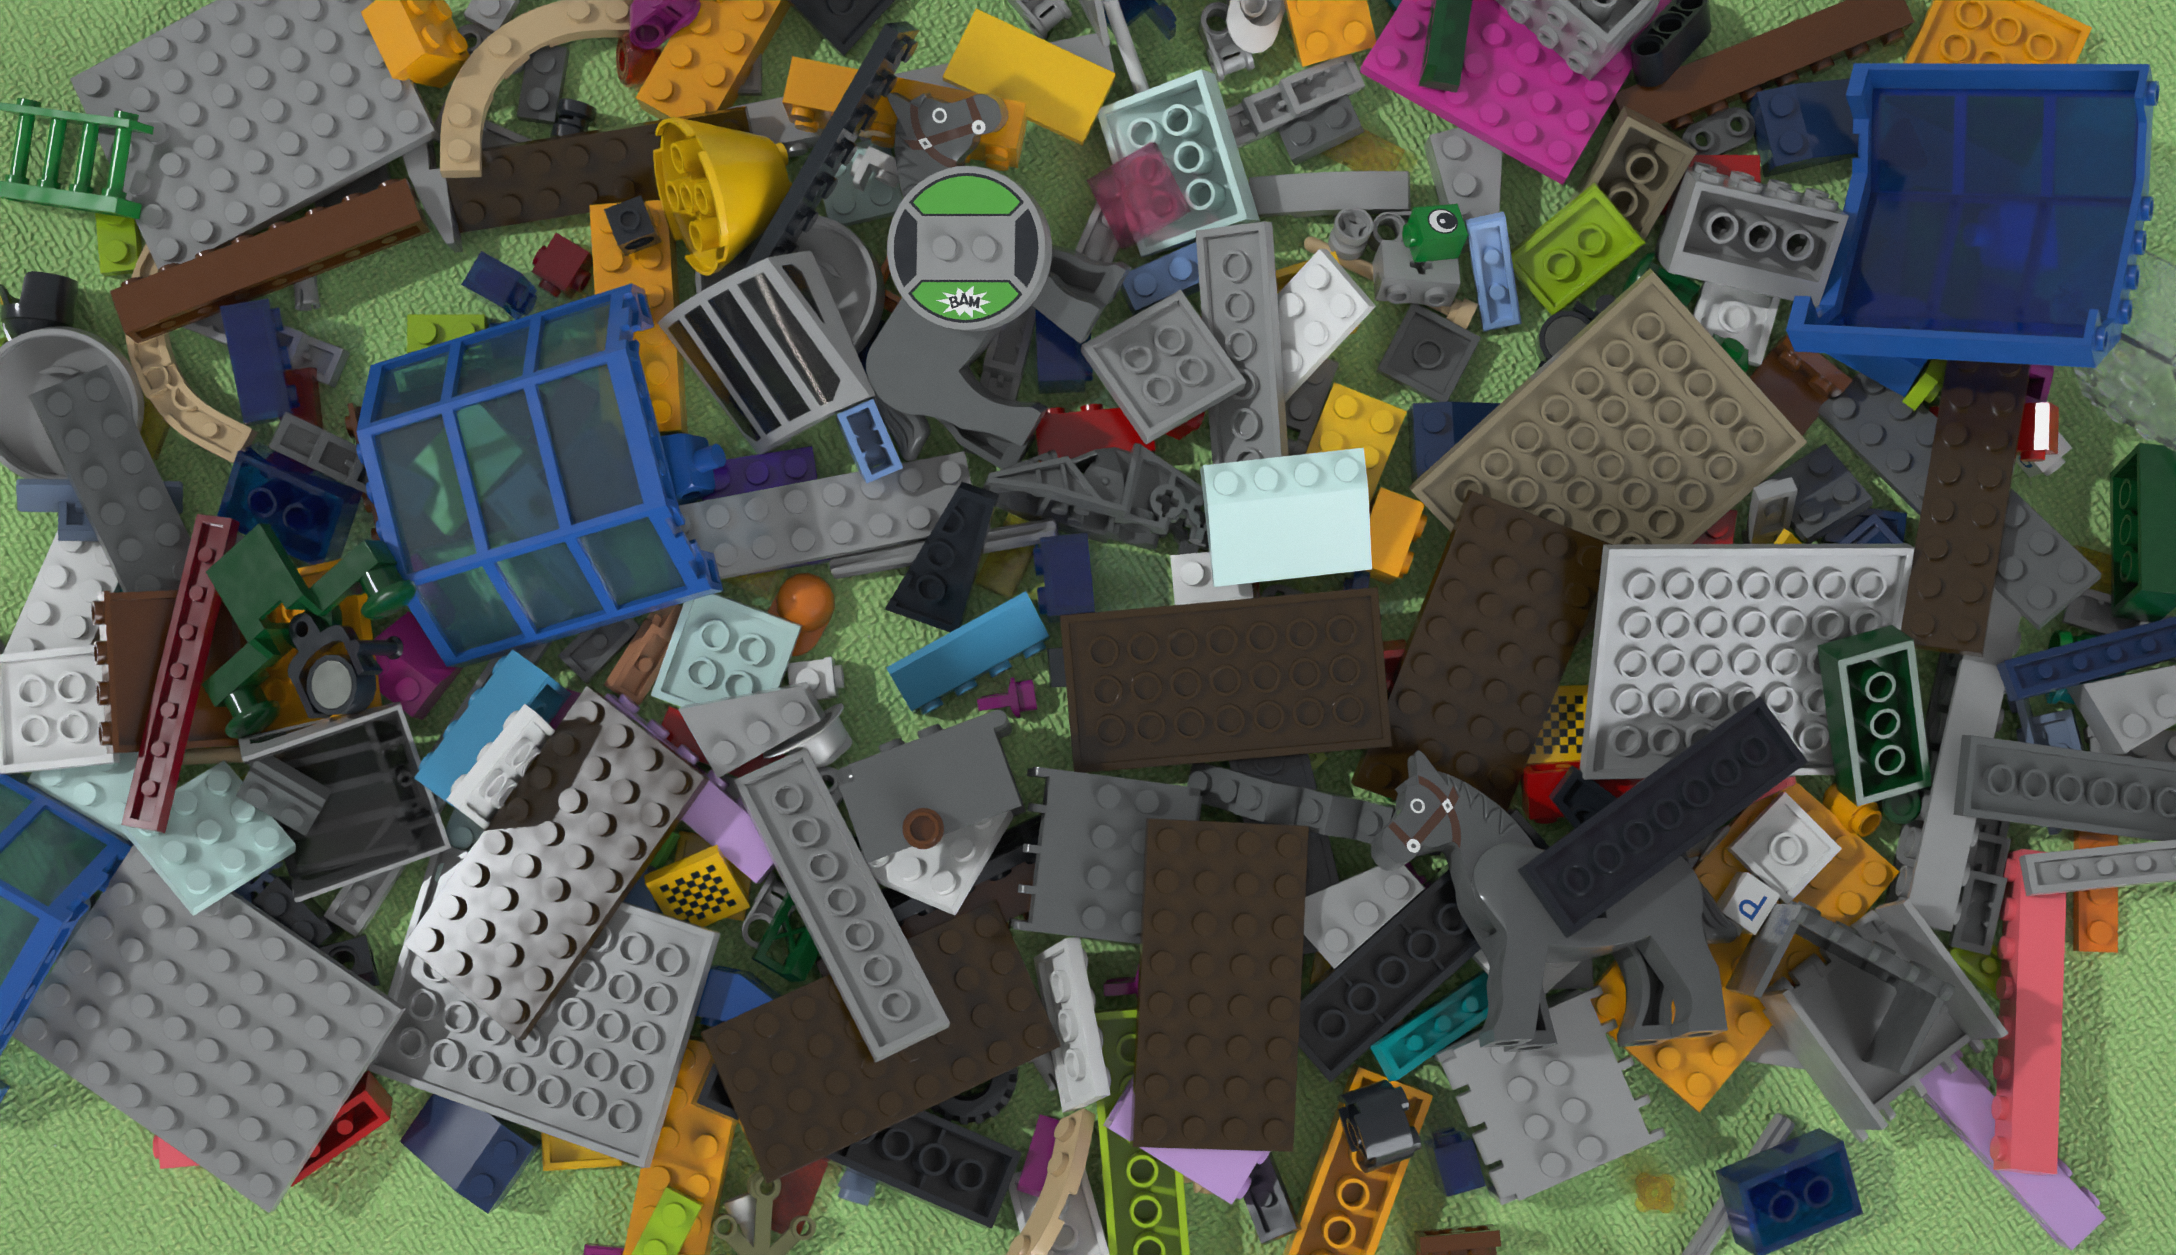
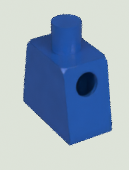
(692, 465)

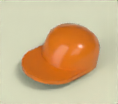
(807, 602)

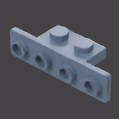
(60, 497)
(2049, 729)

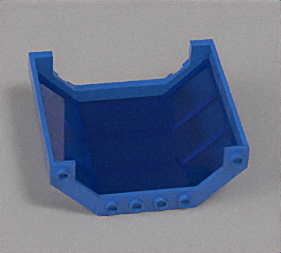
(1989, 214)

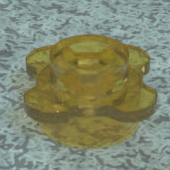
(1645, 1185)

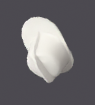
(1254, 23)
(823, 740)

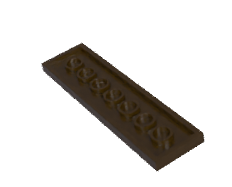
(568, 173)
(1965, 506)

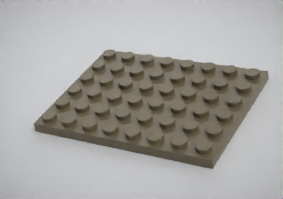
(1623, 432)

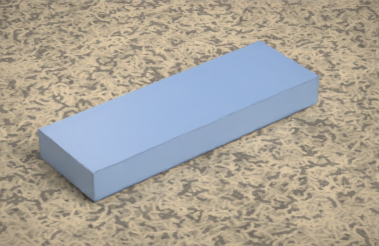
(1493, 271)

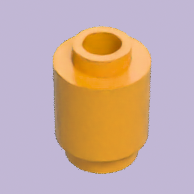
(1860, 819)

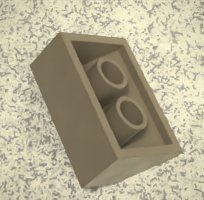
(1638, 168)

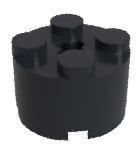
(1378, 1125)

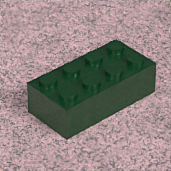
(2143, 534)
(1874, 715)

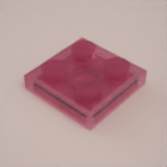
(1138, 195)

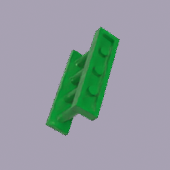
(80, 194)

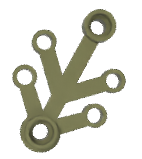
(762, 1224)

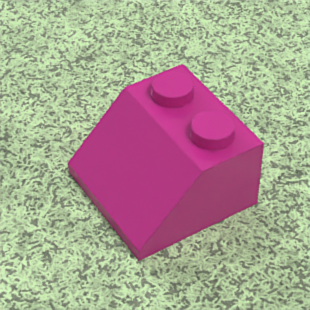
(418, 674)

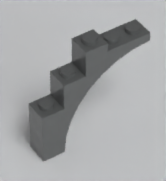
(1290, 803)

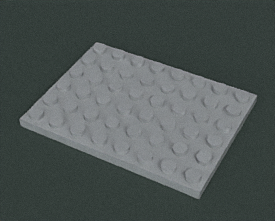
(250, 117)
(1713, 626)
(209, 1028)
(595, 1060)

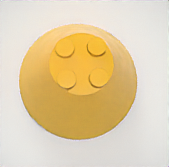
(717, 188)

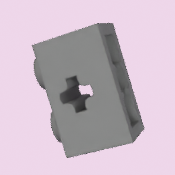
(1403, 281)

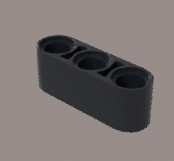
(1669, 40)

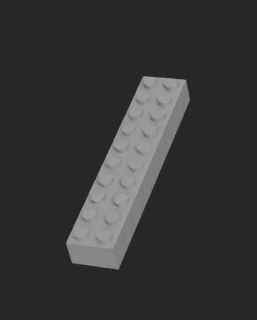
(1962, 702)

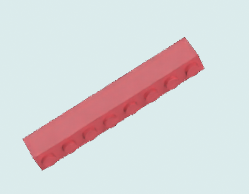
(2032, 1014)

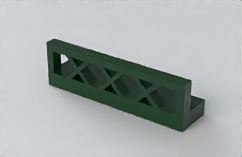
(1445, 44)
(801, 952)

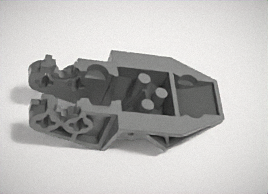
(1116, 498)

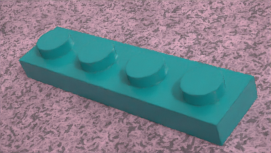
(1433, 1028)

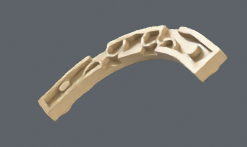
(500, 56)
(173, 396)
(1063, 1178)

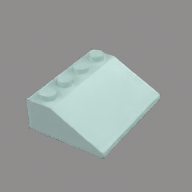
(1198, 146)
(1287, 517)

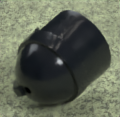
(43, 303)

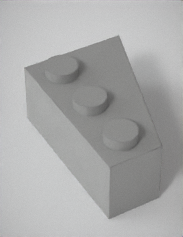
(1465, 173)
(2128, 707)
(749, 724)
(1354, 909)

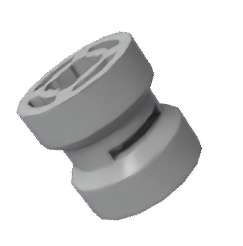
(1350, 233)

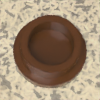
(923, 828)

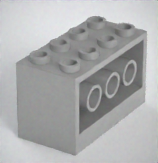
(1583, 30)
(1750, 233)

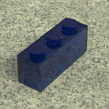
(259, 361)

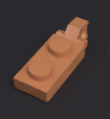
(644, 655)

